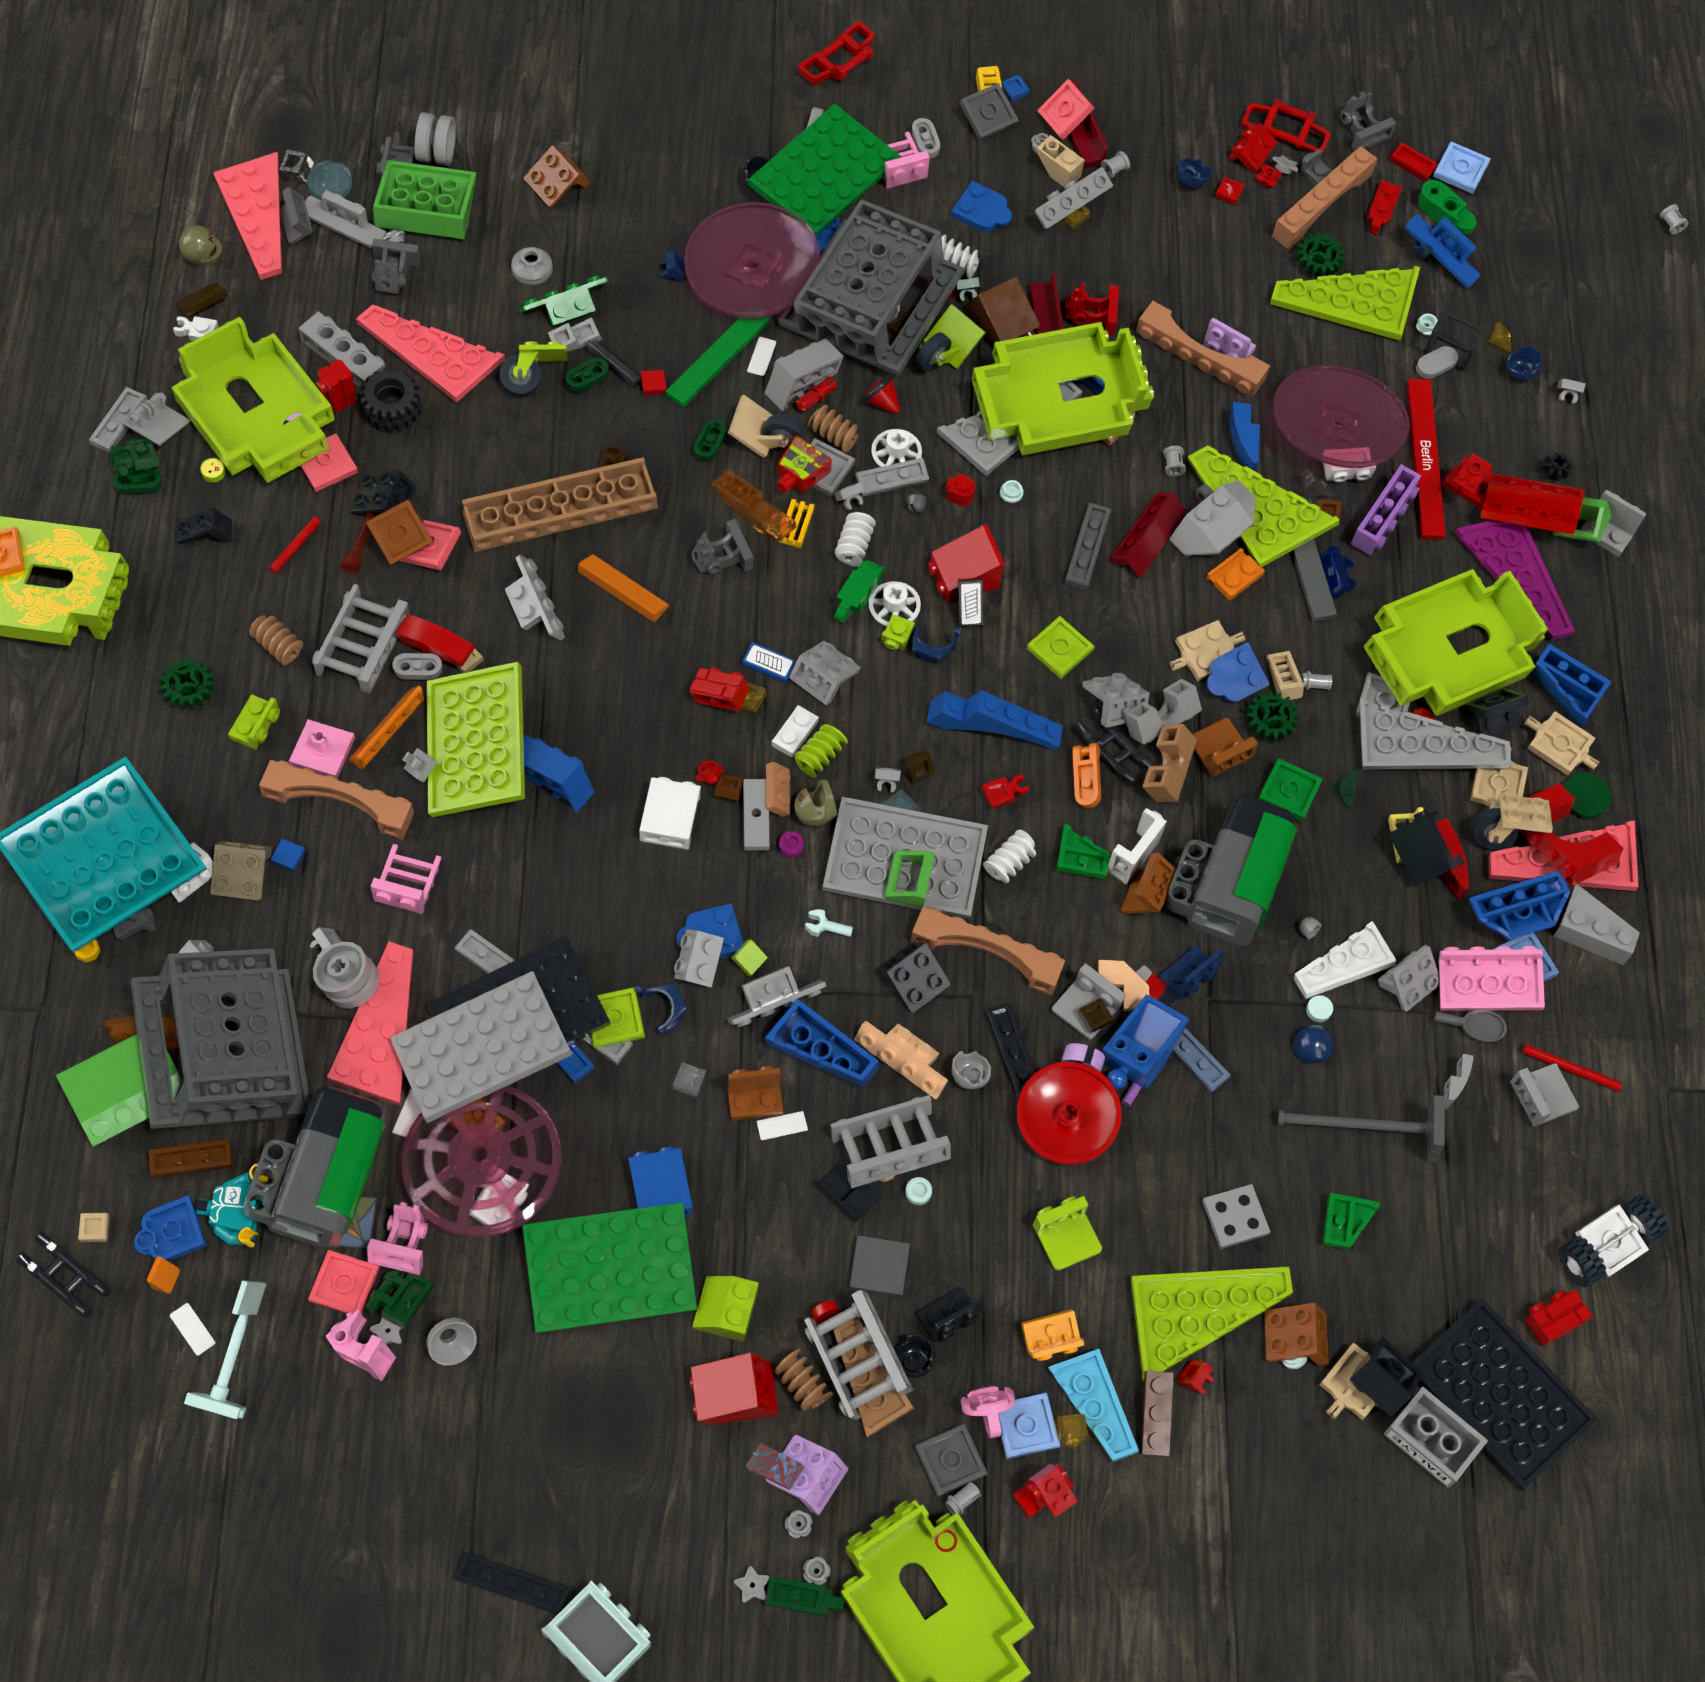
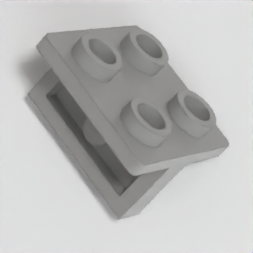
(1412, 978)

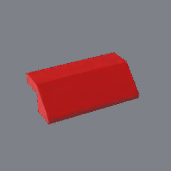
(1533, 504)

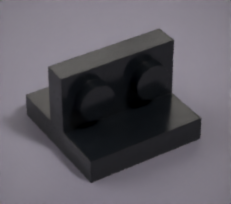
(1497, 711)

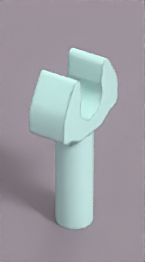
(826, 925)

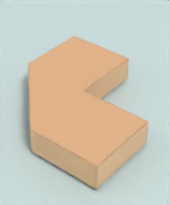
(1124, 977)

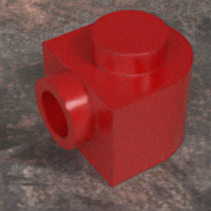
(960, 490)

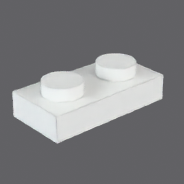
(795, 731)

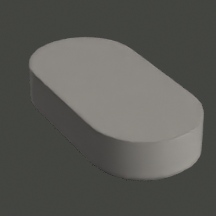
(1437, 362)

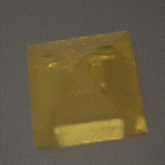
(1501, 337)

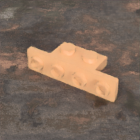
(905, 1055)

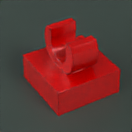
(1195, 1375)

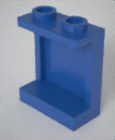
(660, 1179)

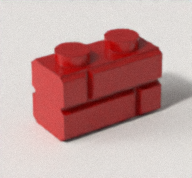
(337, 385)
(719, 689)
(1557, 1317)

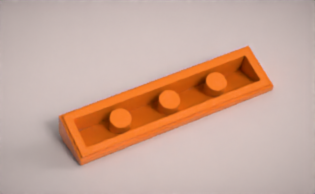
(622, 587)
(387, 727)

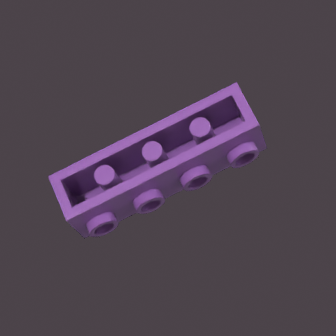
(1386, 509)

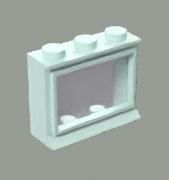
(597, 1635)

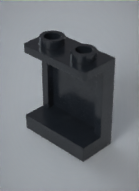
(1423, 848)

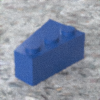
(1570, 683)
(557, 772)

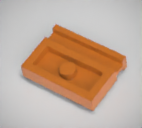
(1235, 574)

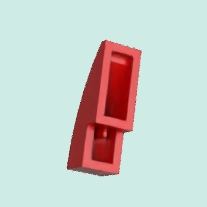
(434, 640)
(1458, 877)

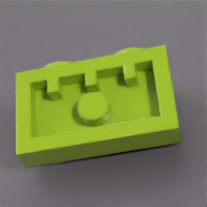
(254, 721)

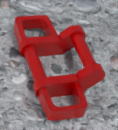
(839, 72)
(1309, 124)

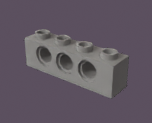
(329, 341)

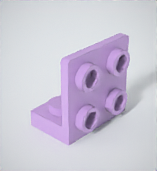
(1227, 340)
(819, 1477)

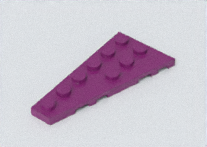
(1511, 548)

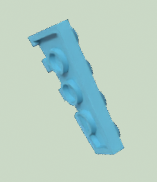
(1093, 1394)

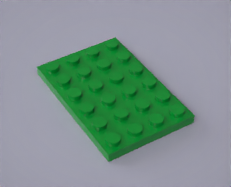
(824, 169)
(609, 1267)

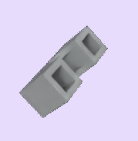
(1179, 705)

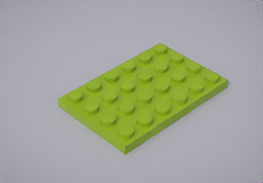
(475, 739)

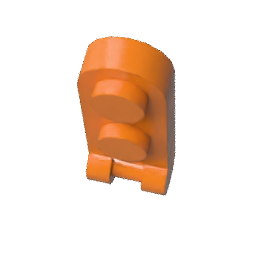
(1087, 775)

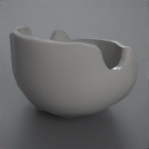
(971, 1070)

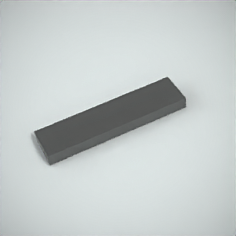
(1087, 546)
(1314, 582)

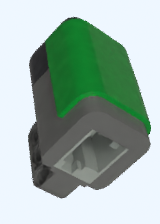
(1237, 874)
(321, 1175)

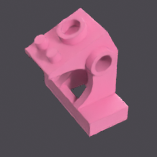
(406, 1224)
(371, 1356)

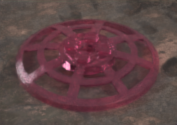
(486, 1172)

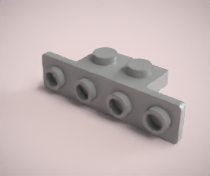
(1073, 197)
(343, 218)
(530, 600)
(772, 991)

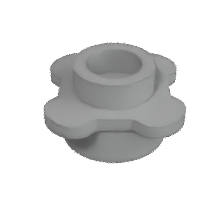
(395, 236)

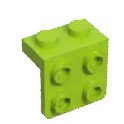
(1067, 1233)

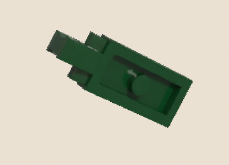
(802, 1597)

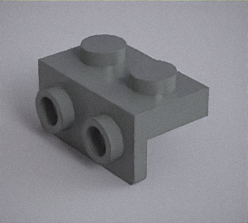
(394, 153)

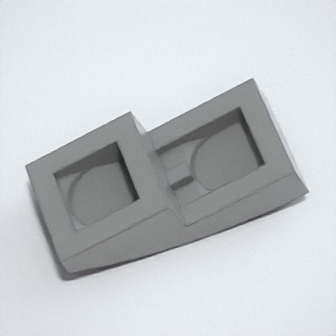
(576, 336)
(1456, 1083)

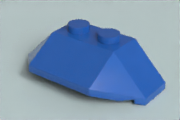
(1522, 906)

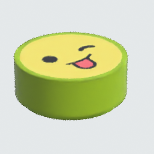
(212, 470)

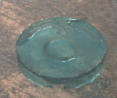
(330, 177)

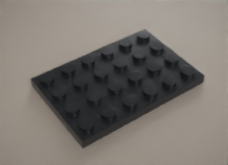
(561, 981)
(1503, 1393)

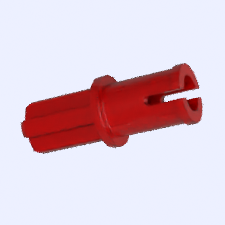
(816, 394)

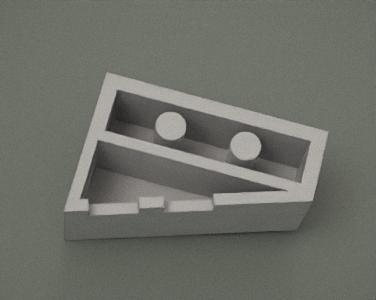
(801, 370)
(1595, 927)

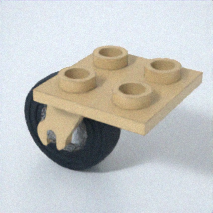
(761, 429)
(1500, 826)

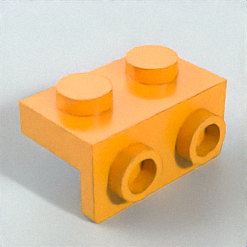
(1052, 1335)

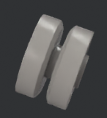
(435, 139)
(346, 975)

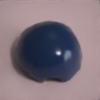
(1193, 173)
(1524, 363)
(1313, 1044)

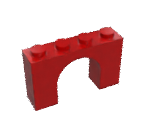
(1572, 860)

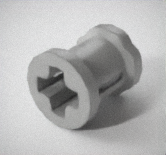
(1116, 164)
(1674, 219)
(1174, 460)

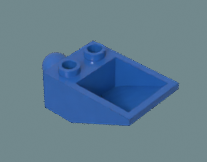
(1143, 1043)

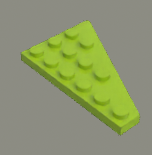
(1368, 301)
(1280, 516)
(1191, 1310)

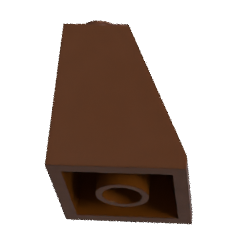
(1003, 312)

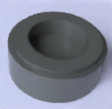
(1203, 492)

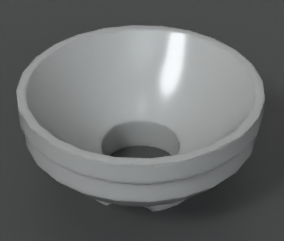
(534, 272)
(455, 1348)

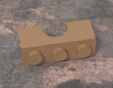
(1177, 747)

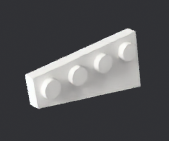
(1354, 959)

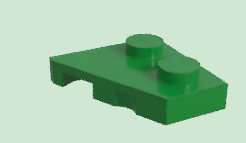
(1081, 856)
(1346, 1219)

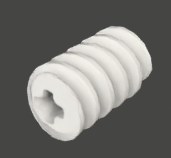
(960, 257)
(854, 538)
(1010, 855)

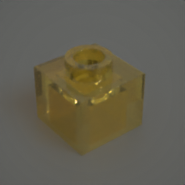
(1071, 1429)

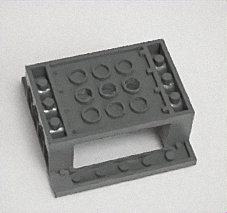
(858, 318)
(217, 1085)

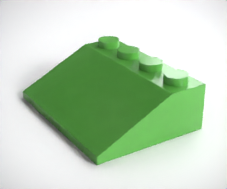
(424, 199)
(110, 1090)

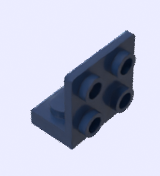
(1189, 971)

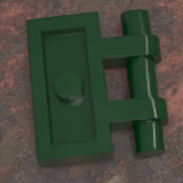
(137, 454)
(406, 1300)

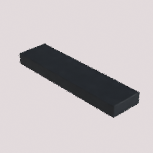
(1011, 1046)
(512, 1583)

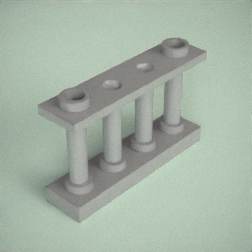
(375, 655)
(898, 1161)
(884, 1356)

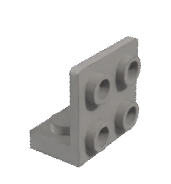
(1622, 525)
(822, 671)
(1117, 696)
(1086, 989)
(1544, 1094)

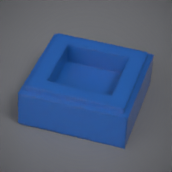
(1015, 88)
(288, 855)

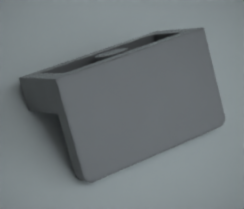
(295, 216)

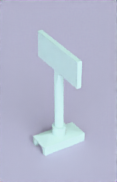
(246, 1304)

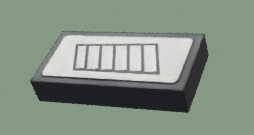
(970, 602)

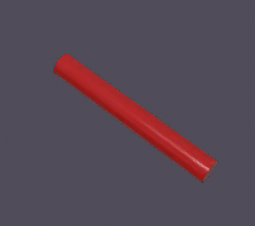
(295, 544)

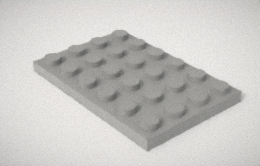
(872, 832)
(480, 1046)

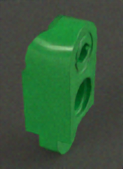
(1442, 202)
(859, 589)

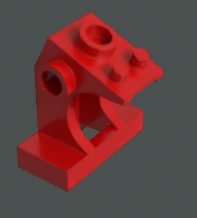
(1105, 307)
(1470, 480)
(1046, 1488)

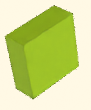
(749, 957)

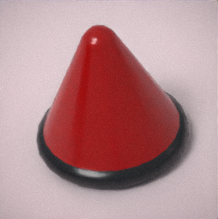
(883, 395)

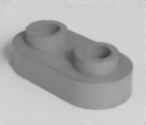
(928, 140)
(417, 666)

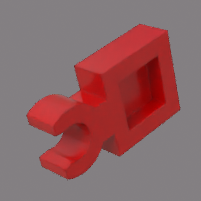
(1002, 793)

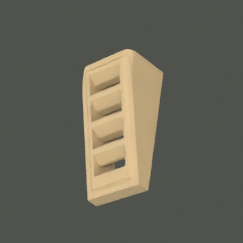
(1291, 688)

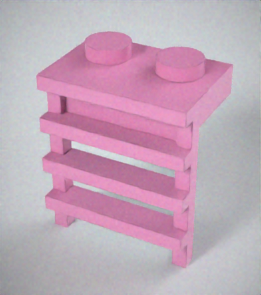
(909, 167)
(401, 895)

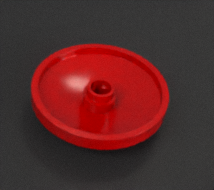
(1069, 1113)

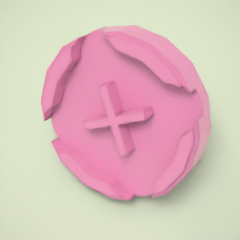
(988, 1403)

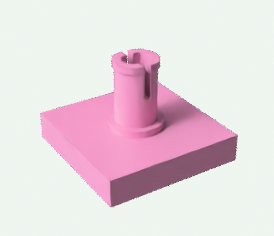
(322, 749)

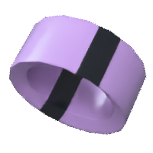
(1084, 1054)

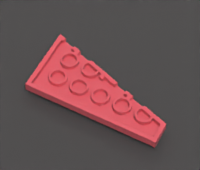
(367, 1055)

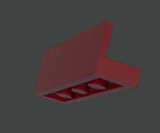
(1089, 140)
(1046, 305)
(1150, 533)

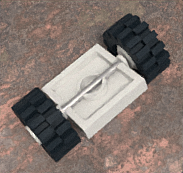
(1612, 1240)

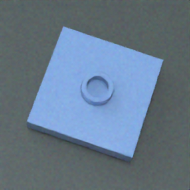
(1461, 167)
(1028, 1427)

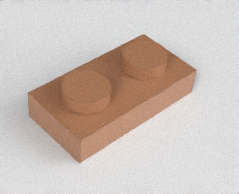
(777, 789)

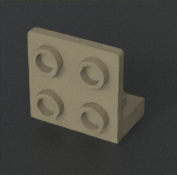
(239, 870)

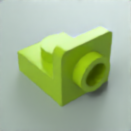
(897, 633)

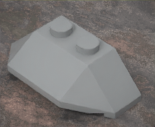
(1216, 521)

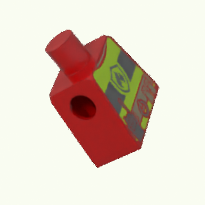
(802, 466)

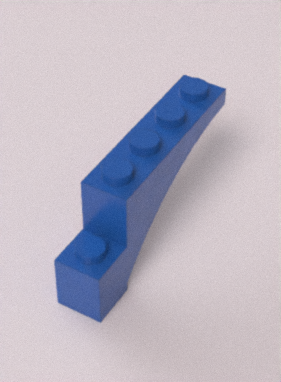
(993, 715)

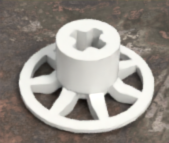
(896, 446)
(894, 600)

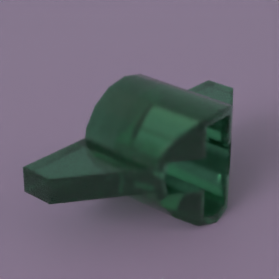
(1347, 788)

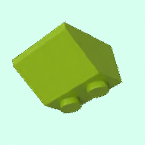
(726, 1306)

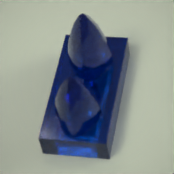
(1335, 570)

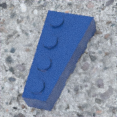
(818, 1043)

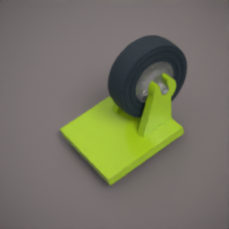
(949, 341)
(521, 372)

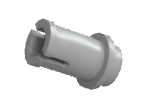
(1316, 681)
(962, 1499)

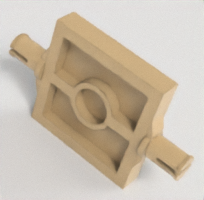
(1203, 646)
(1561, 743)
(1495, 781)
(1343, 1389)

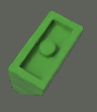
(1591, 510)
(912, 898)

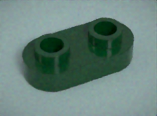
(585, 374)
(708, 441)
(138, 481)

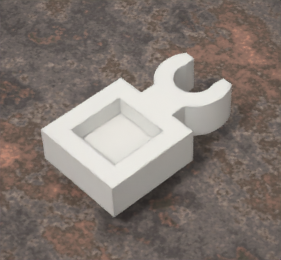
(195, 329)

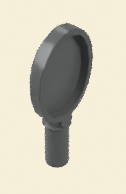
(1477, 1024)

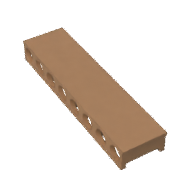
(559, 504)

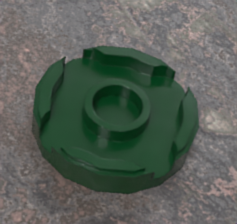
(1590, 795)

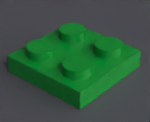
(1291, 788)

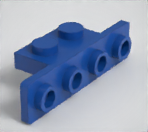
(1448, 246)

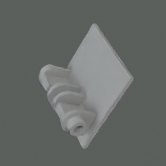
(156, 420)

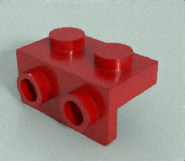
(1253, 147)

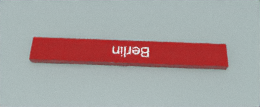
(1426, 459)

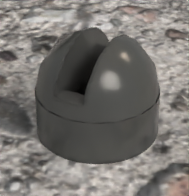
(916, 503)

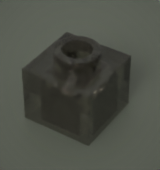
(296, 165)

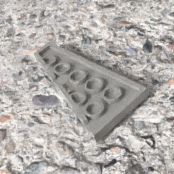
(972, 442)
(1416, 742)

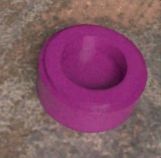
(791, 844)

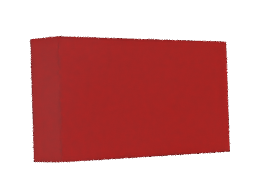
(1413, 162)

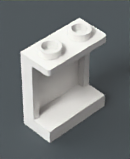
(669, 812)
(1124, 863)

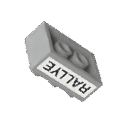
(1435, 1437)

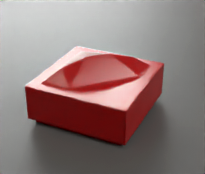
(1229, 191)

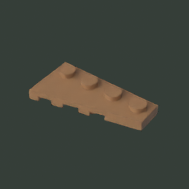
(883, 1409)

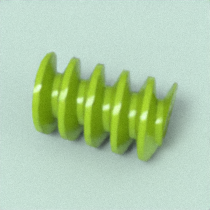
(818, 748)

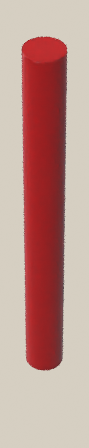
(1572, 1067)

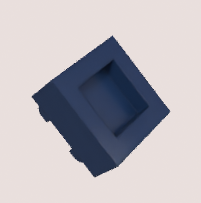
(674, 266)

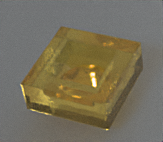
(1077, 217)
(754, 698)

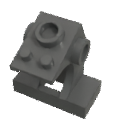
(1359, 110)
(390, 266)
(733, 545)

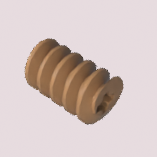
(833, 429)
(276, 639)
(801, 1381)

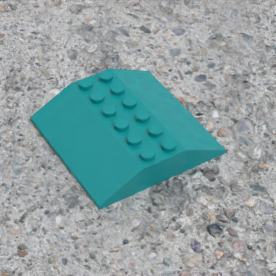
(99, 854)

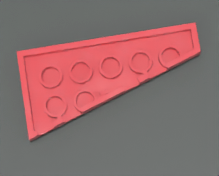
(254, 204)
(433, 353)
(1528, 863)

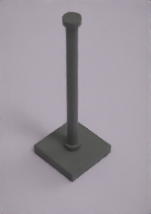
(1433, 1127)

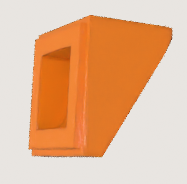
(163, 1275)

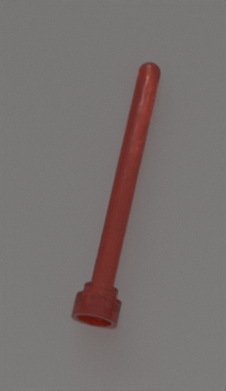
(352, 561)

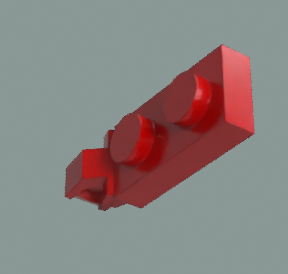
(1383, 205)

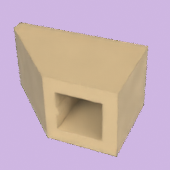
(1060, 161)

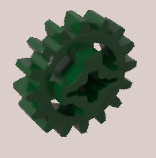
(1320, 254)
(187, 683)
(1275, 726)

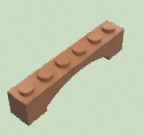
(1301, 216)
(1241, 373)
(285, 782)
(1038, 967)

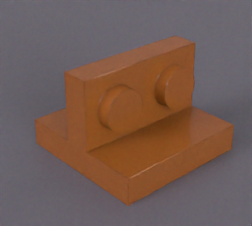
(399, 531)

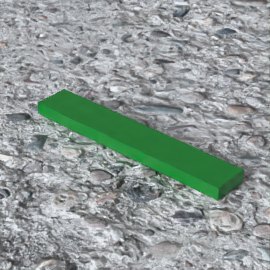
(715, 359)

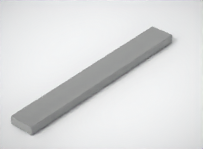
(490, 958)

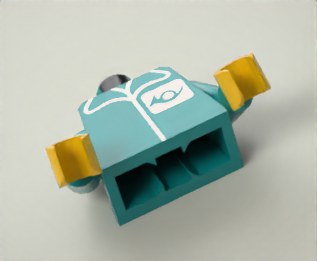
(227, 1211)

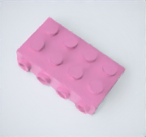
(1491, 979)

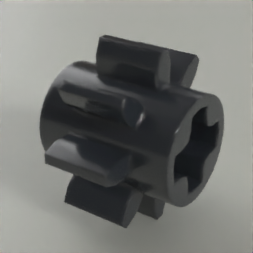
(1556, 466)

